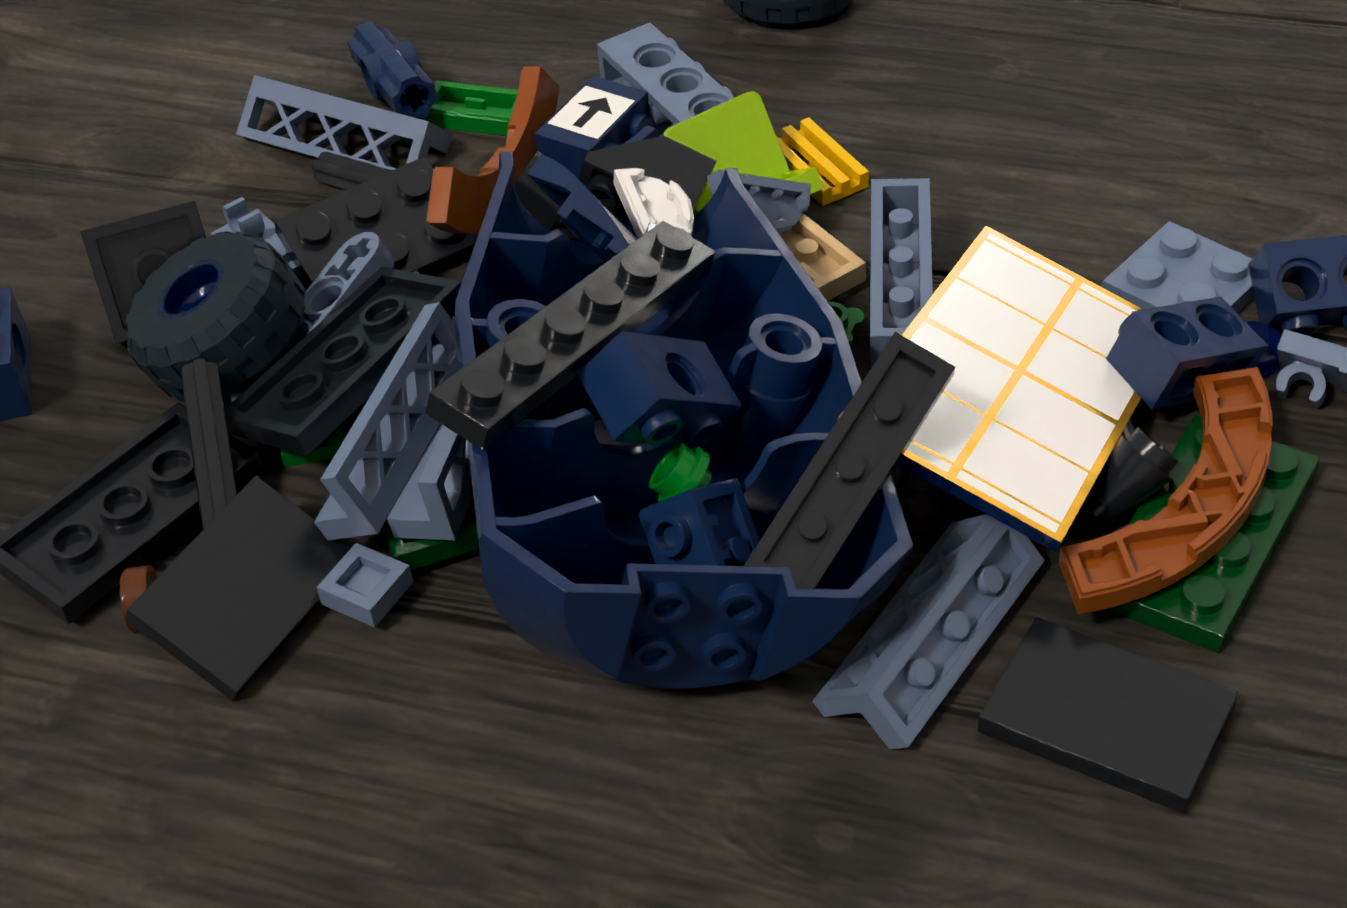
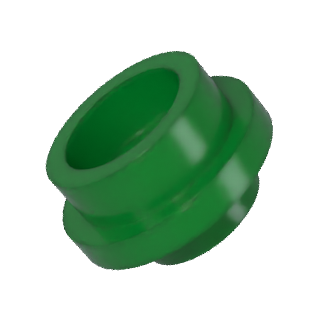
(680, 471)

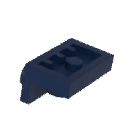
(701, 527)

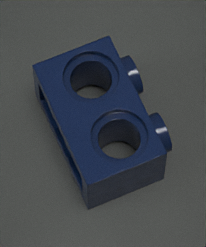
(1316, 268)
(1172, 344)

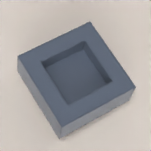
(365, 585)

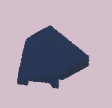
(581, 209)

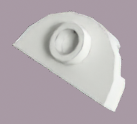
(652, 201)

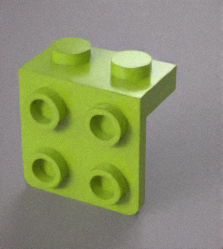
(740, 138)

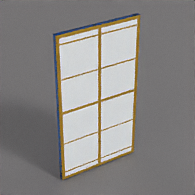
(1029, 389)

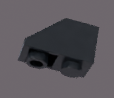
(659, 158)

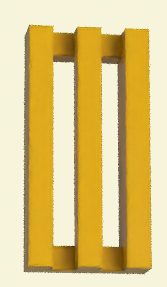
(828, 158)

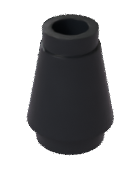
(1129, 476)

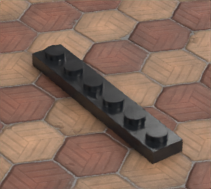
(567, 334)

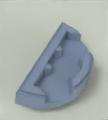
(777, 198)

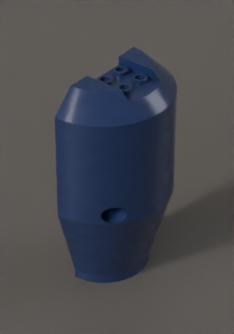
(565, 498)

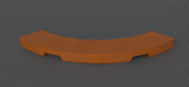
(460, 199)
(1198, 514)

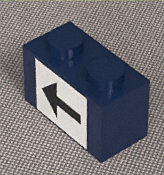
(593, 119)

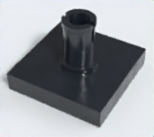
(131, 250)

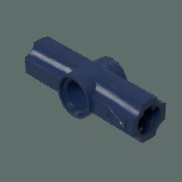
(392, 70)

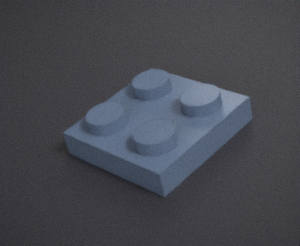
(1182, 268)

